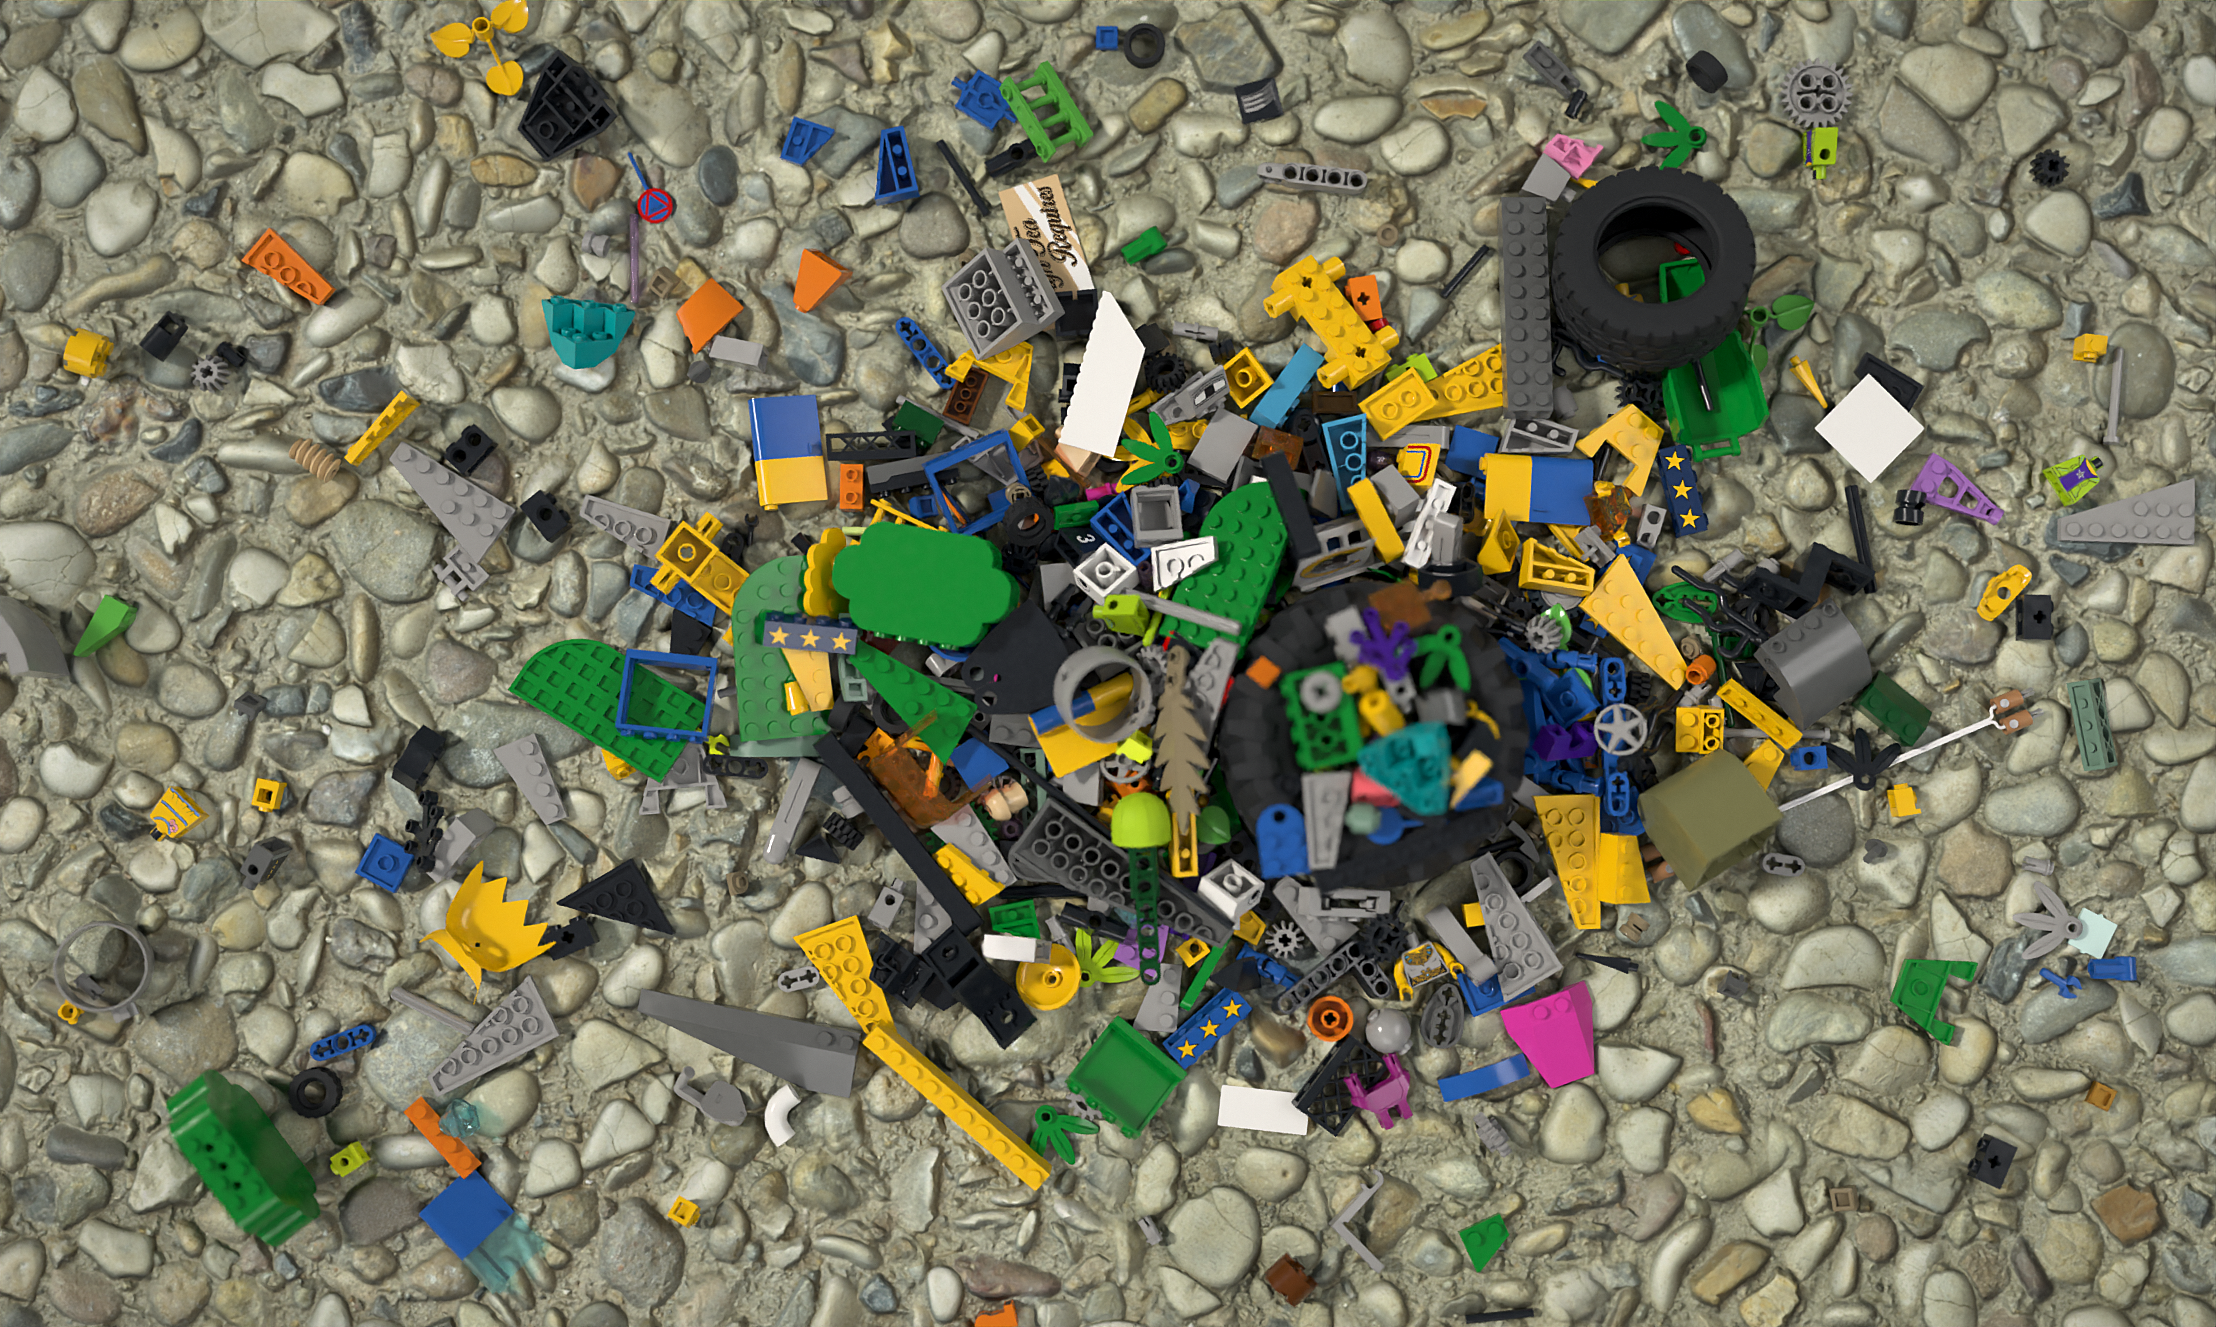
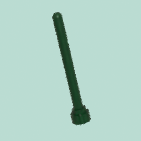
(1721, 672)

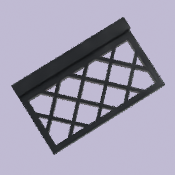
(1323, 1075)

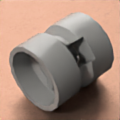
(850, 805)

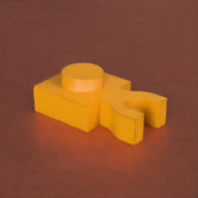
(876, 743)

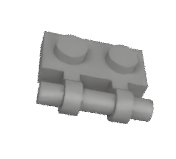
(461, 563)

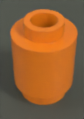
(1700, 669)

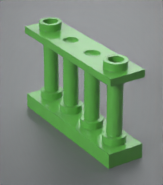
(1061, 101)

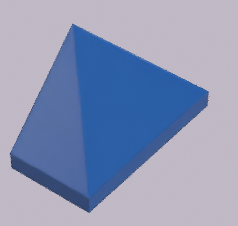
(1481, 793)

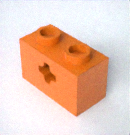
(1367, 289)
(852, 487)

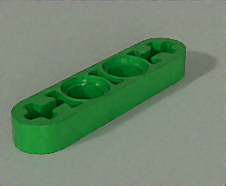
(1202, 976)

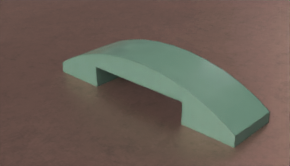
(851, 680)
(779, 747)

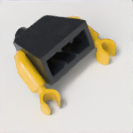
(1476, 735)

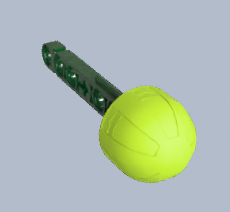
(1142, 824)

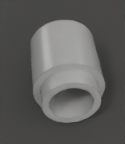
(1564, 403)

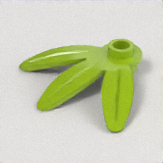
(1094, 965)

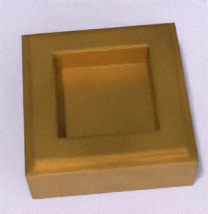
(2100, 1096)

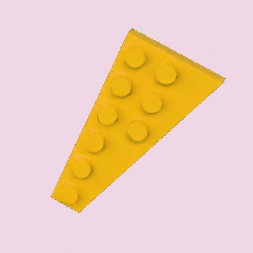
(1468, 387)
(1629, 616)
(1573, 839)
(845, 964)

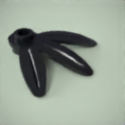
(1863, 764)

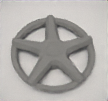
(1620, 729)
(1124, 765)

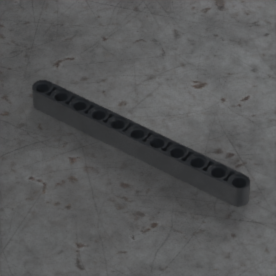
(898, 833)

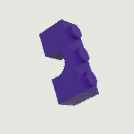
(1557, 744)

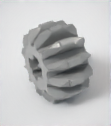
(202, 371)
(1543, 634)
(1278, 945)

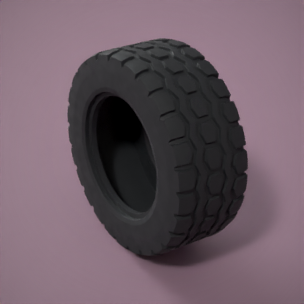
(1663, 206)

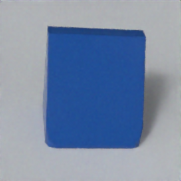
(923, 507)

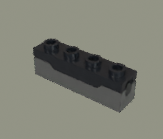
(906, 475)

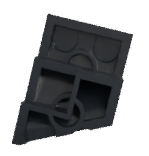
(900, 972)

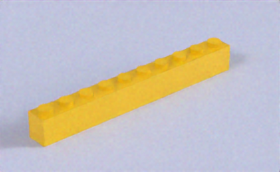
(958, 1104)

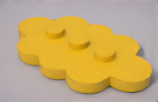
(821, 595)

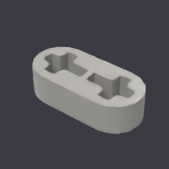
(1781, 870)
(800, 984)

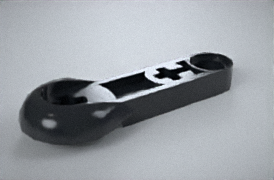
(1312, 446)

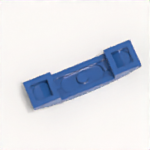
(1483, 1078)

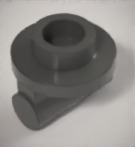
(699, 371)
(1875, 849)

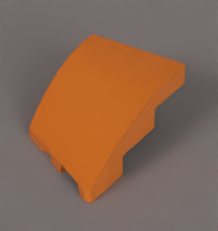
(707, 314)

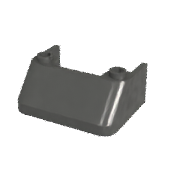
(1320, 487)

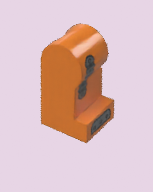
(1000, 1318)

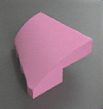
(1572, 154)

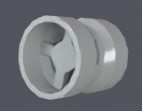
(596, 244)

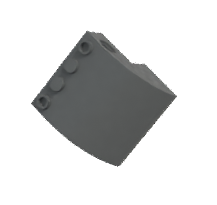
(1816, 663)

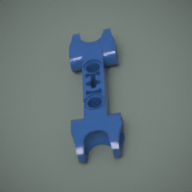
(1609, 761)

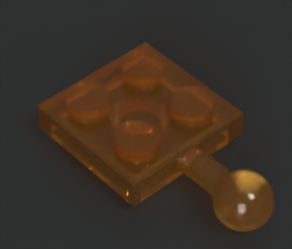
(1404, 604)

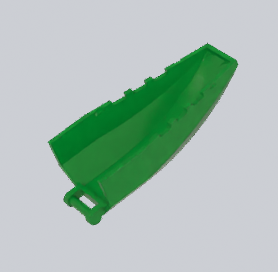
(1729, 375)

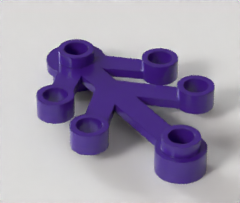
(1393, 668)

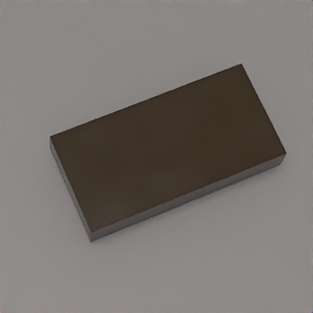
(1334, 403)

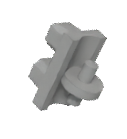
(1594, 547)

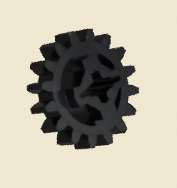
(1634, 386)
(1386, 939)

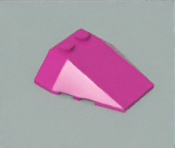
(1555, 1033)

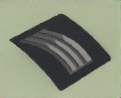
(1258, 100)

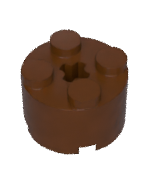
(1290, 1280)

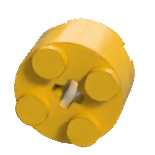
(87, 353)

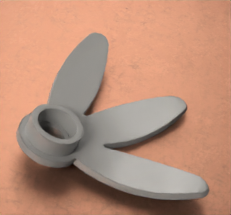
(2058, 924)

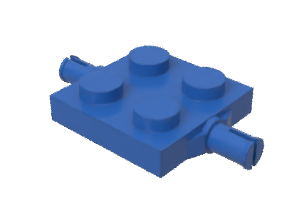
(983, 100)

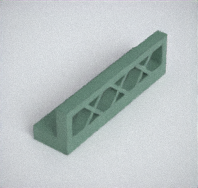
(2092, 724)
(1041, 769)

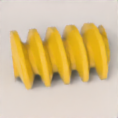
(1382, 713)

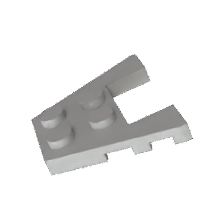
(995, 459)
(685, 773)

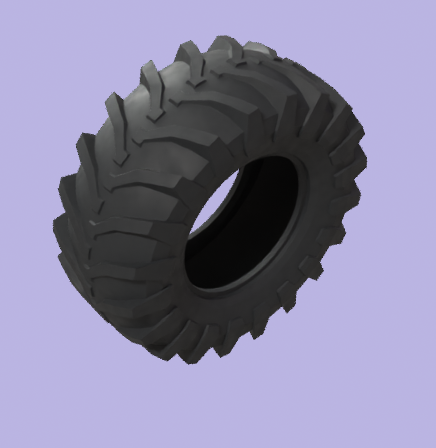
(1258, 738)

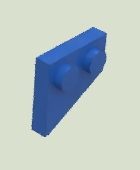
(804, 141)

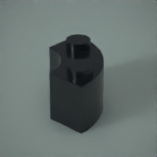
(1462, 576)
(419, 758)

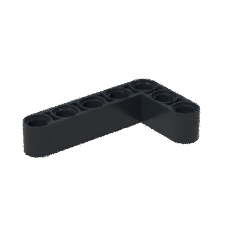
(1291, 509)
(1328, 975)

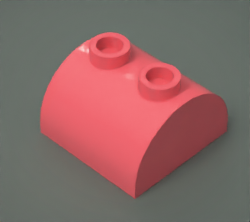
(1367, 791)

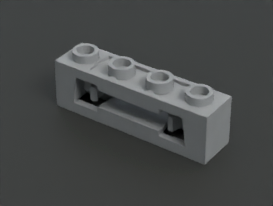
(1311, 903)

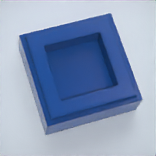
(1106, 37)

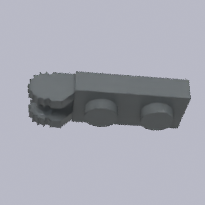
(1550, 68)

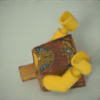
(1610, 509)

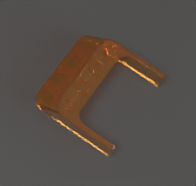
(912, 787)

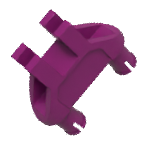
(1384, 1094)

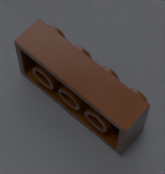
(966, 396)

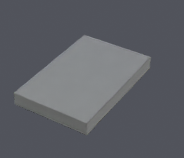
(1222, 445)

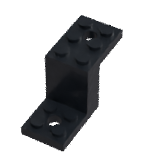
(1801, 590)
(979, 986)

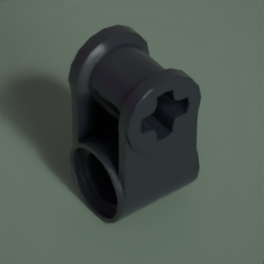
(1463, 500)

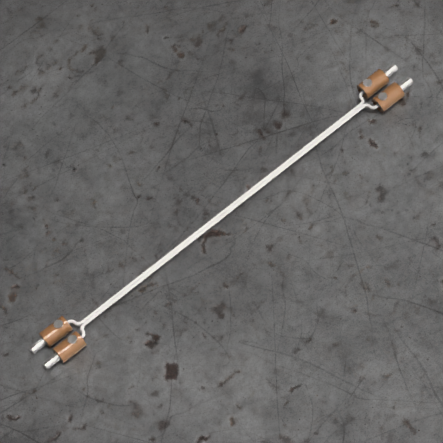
(1998, 705)

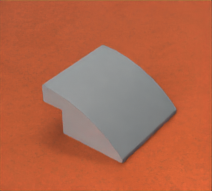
(1002, 298)
(28, 643)

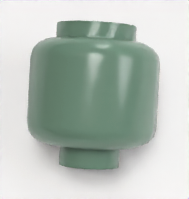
(1363, 818)

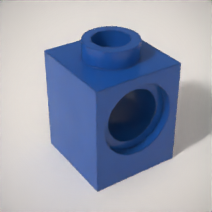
(1818, 755)

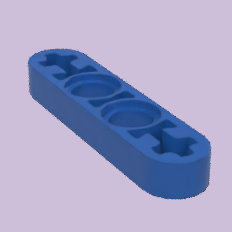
(925, 354)

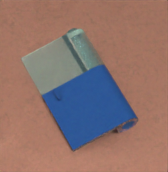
(482, 1230)

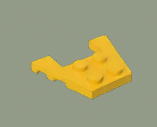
(1009, 365)
(1632, 436)

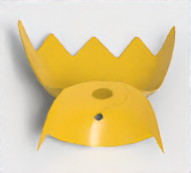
(498, 927)

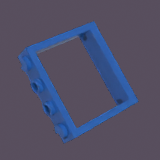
(930, 467)
(667, 660)

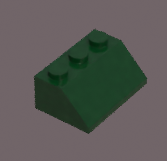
(1893, 710)

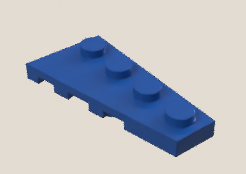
(682, 596)

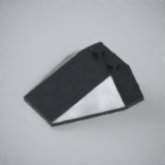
(565, 108)

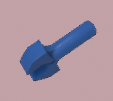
(2061, 983)

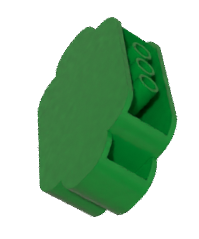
(925, 585)
(242, 1158)

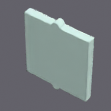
(2095, 934)

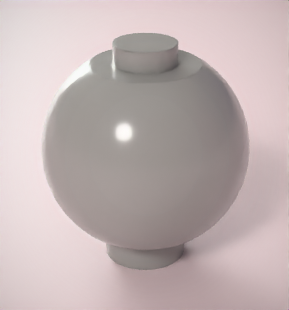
(1388, 1031)

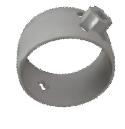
(1120, 727)
(128, 1007)

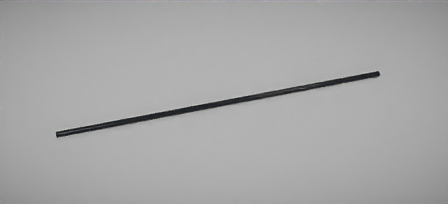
(1094, 822)

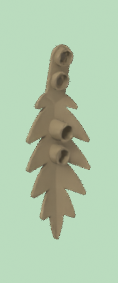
(1177, 746)

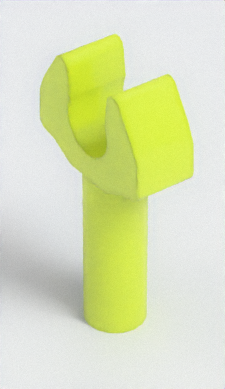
(713, 741)

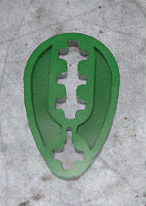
(1674, 609)

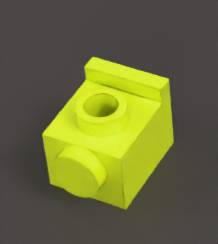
(1136, 747)
(356, 1157)

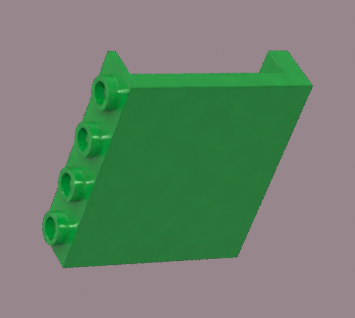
(1125, 1078)

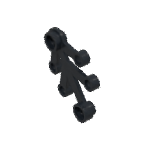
(424, 858)

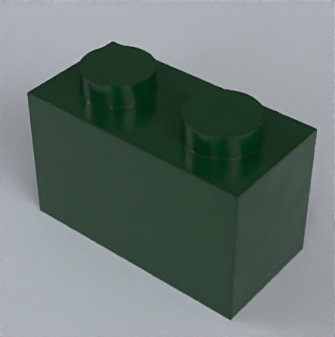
(925, 424)

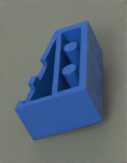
(895, 170)
(1116, 529)

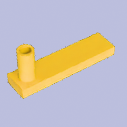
(1780, 730)

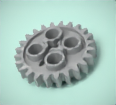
(1814, 75)

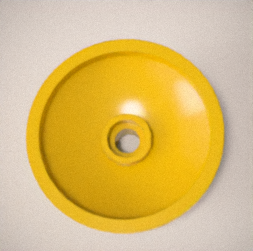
(1035, 985)

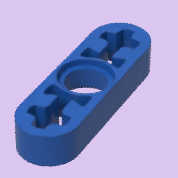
(334, 1042)

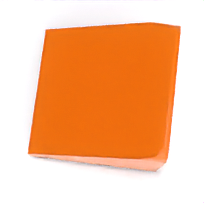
(1264, 672)

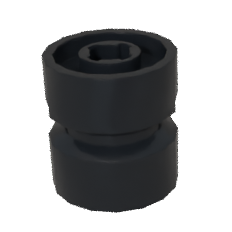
(1909, 507)

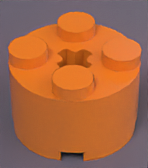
(1336, 1028)

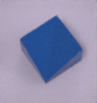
(1187, 494)

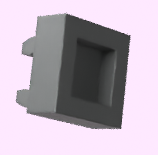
(250, 704)
(1731, 986)

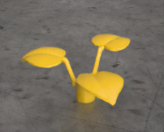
(455, 39)

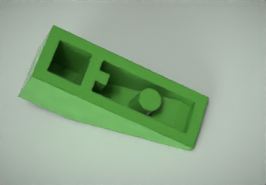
(108, 621)

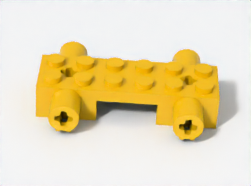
(1353, 350)
(706, 571)

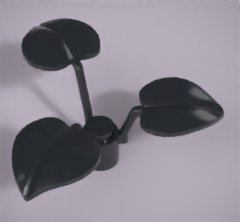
(1058, 493)

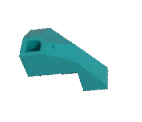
(585, 330)
(1412, 765)

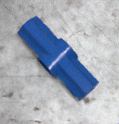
(1527, 665)

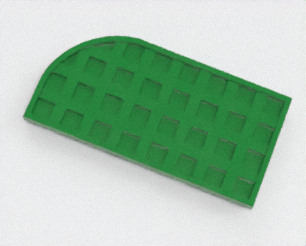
(1237, 584)
(764, 669)
(581, 689)

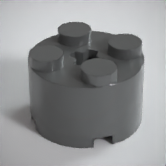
(1441, 706)

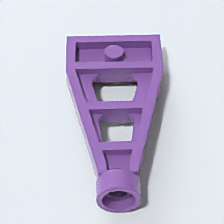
(1931, 477)
(1129, 953)

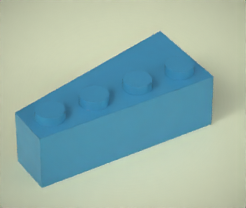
(1287, 388)
(1347, 454)

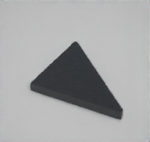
(622, 897)

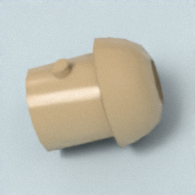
(1006, 801)

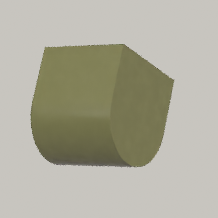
(1708, 817)

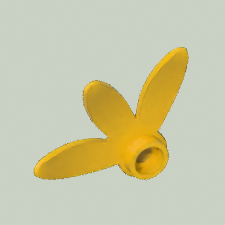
(1137, 433)

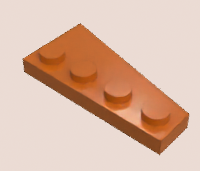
(283, 263)

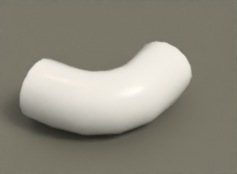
(776, 1114)

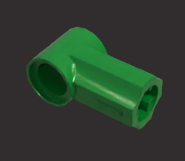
(1148, 244)

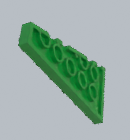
(915, 697)

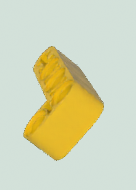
(1376, 521)

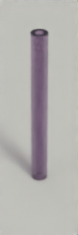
(634, 258)

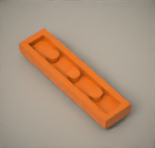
(450, 1148)

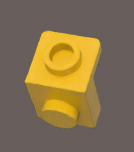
(616, 766)

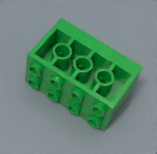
(1338, 722)

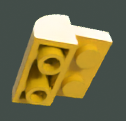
(1698, 728)

